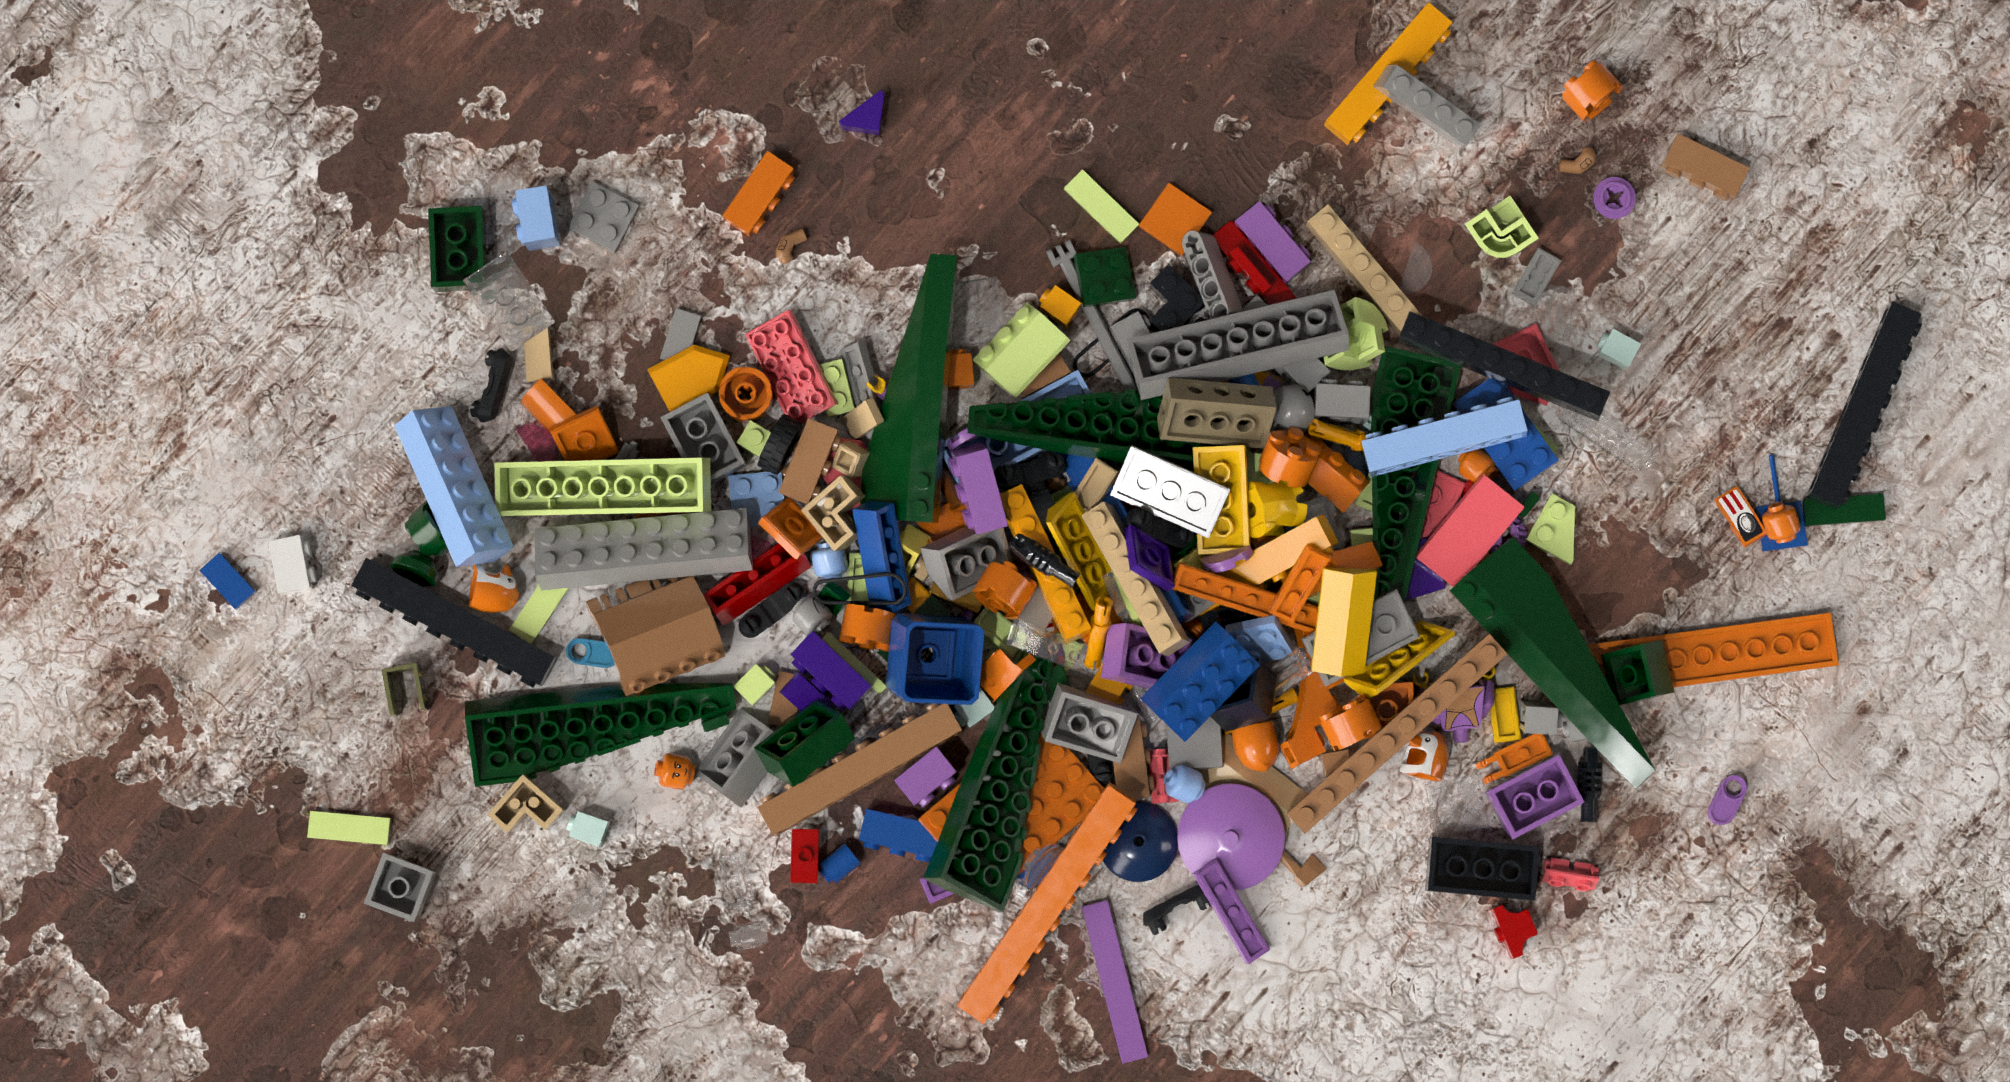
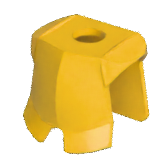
(1274, 507)

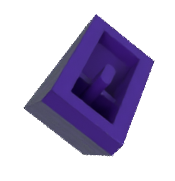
(866, 117)

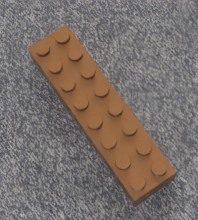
(860, 768)

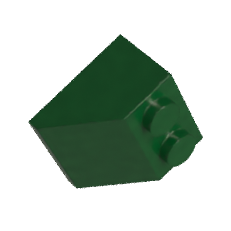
(1638, 672)

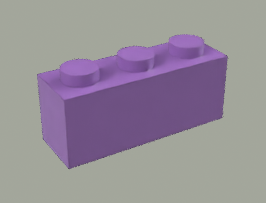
(1273, 241)

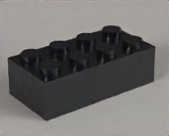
(1482, 868)

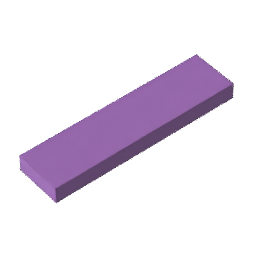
(1231, 911)

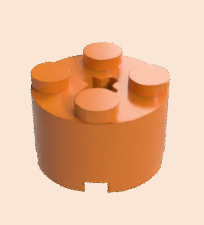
(1591, 91)
(746, 379)
(1289, 457)
(1004, 589)
(866, 627)
(1350, 723)

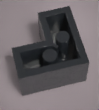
(1179, 298)

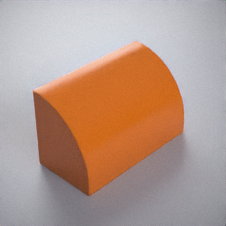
(546, 405)

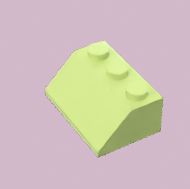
(1021, 350)

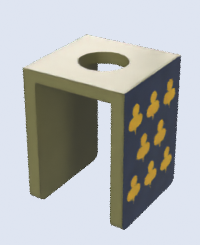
(389, 689)

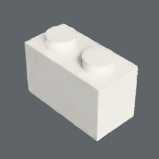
(291, 564)

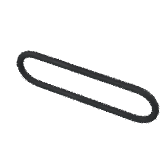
(1096, 340)

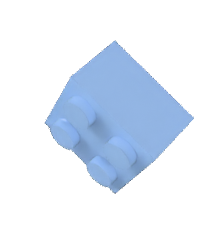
(537, 218)

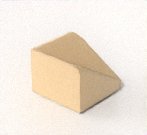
(850, 459)

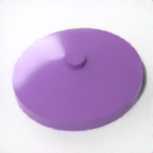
(1235, 828)

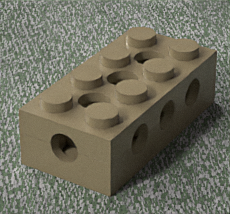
(1216, 412)

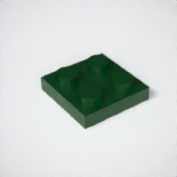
(1104, 277)

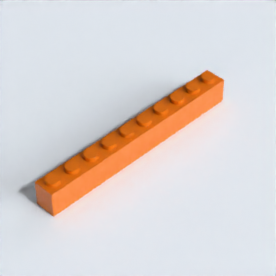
(1047, 902)

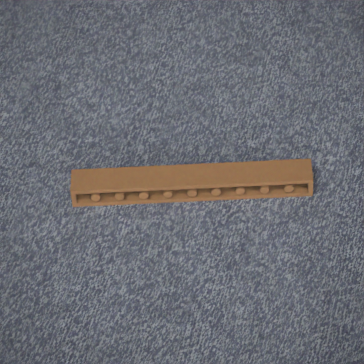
(1396, 733)

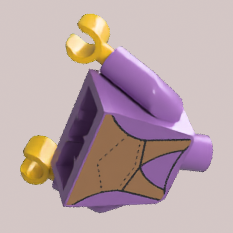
(1467, 709)

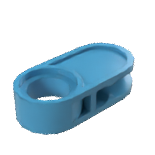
(597, 653)

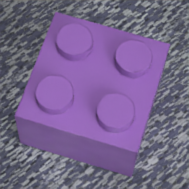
(926, 777)

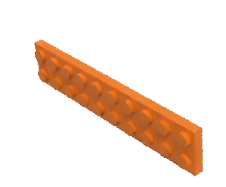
(1741, 649)

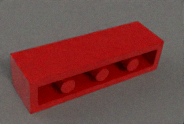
(748, 588)

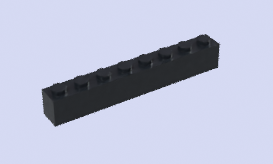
(1504, 366)
(1864, 405)
(454, 622)

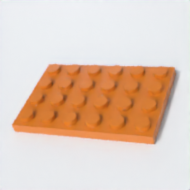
(1059, 799)

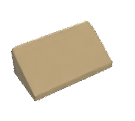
(539, 357)

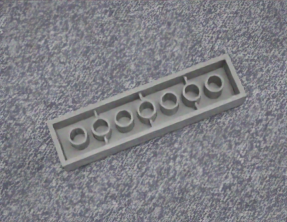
(1240, 343)
(643, 549)

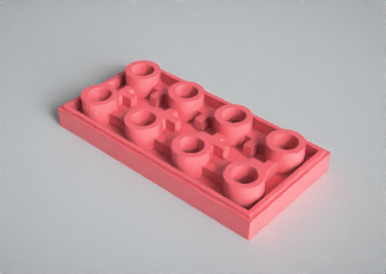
(791, 367)
(1469, 530)

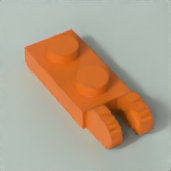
(1517, 756)

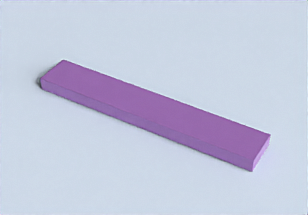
(1114, 982)

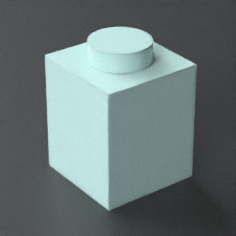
(1617, 348)
(974, 713)
(588, 828)

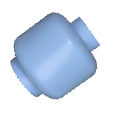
(828, 562)
(1184, 783)

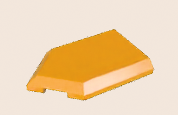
(689, 375)

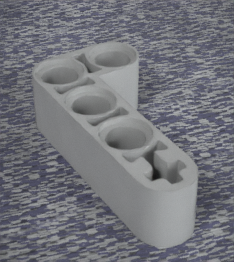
(1203, 251)

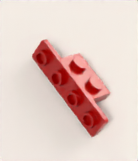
(1251, 265)

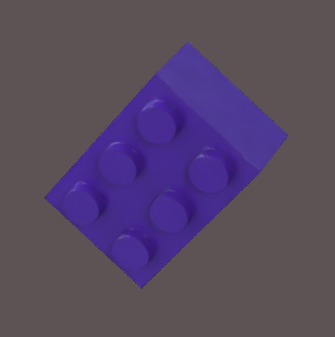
(830, 672)

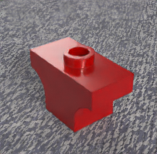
(805, 856)
(1513, 929)

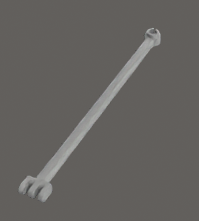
(1093, 315)

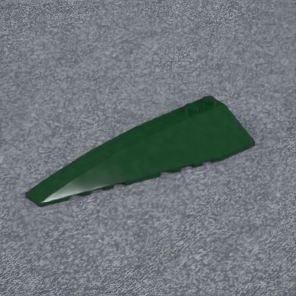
(1405, 392)
(1084, 426)
(909, 444)
(1531, 623)
(566, 726)
(986, 824)

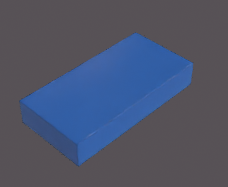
(227, 581)

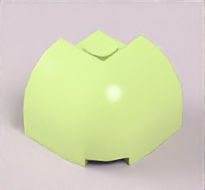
(1502, 230)
(1365, 332)

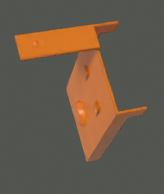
(948, 523)
(1001, 672)

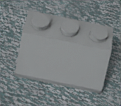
(962, 558)
(732, 762)

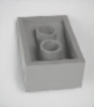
(1088, 723)

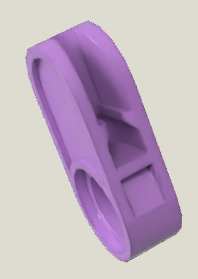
(1723, 805)

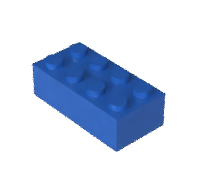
(1516, 459)
(1200, 681)

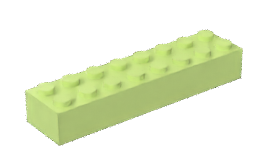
(603, 486)

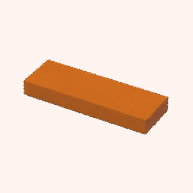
(1299, 583)

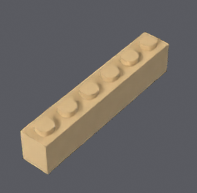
(1361, 267)
(1143, 595)

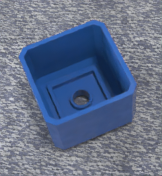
(950, 674)

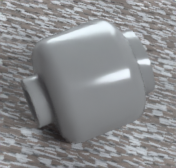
(812, 616)

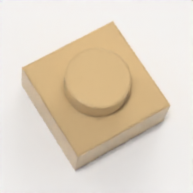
(921, 573)

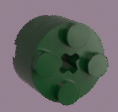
(426, 532)

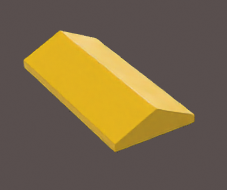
(1228, 467)
(1079, 547)
(1343, 621)
(1392, 666)

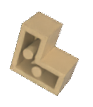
(829, 511)
(522, 800)

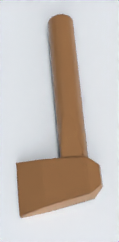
(1308, 872)

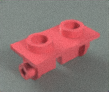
(1158, 769)
(1582, 877)

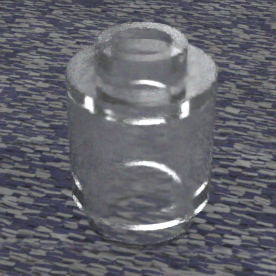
(1140, 707)
(748, 936)

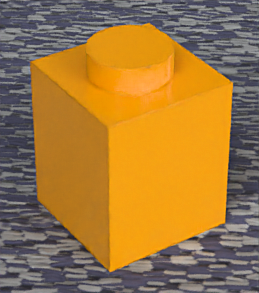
(1059, 305)

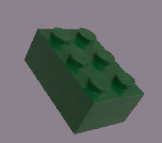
(456, 245)
(804, 743)

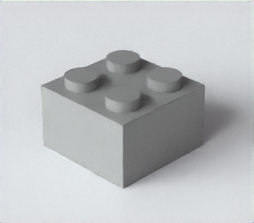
(1341, 402)
(400, 887)

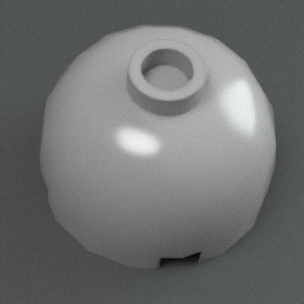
(1292, 409)

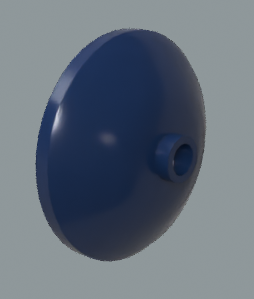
(1155, 854)

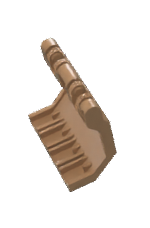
(657, 631)

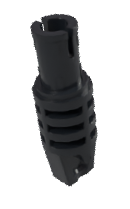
(1042, 559)
(1589, 784)

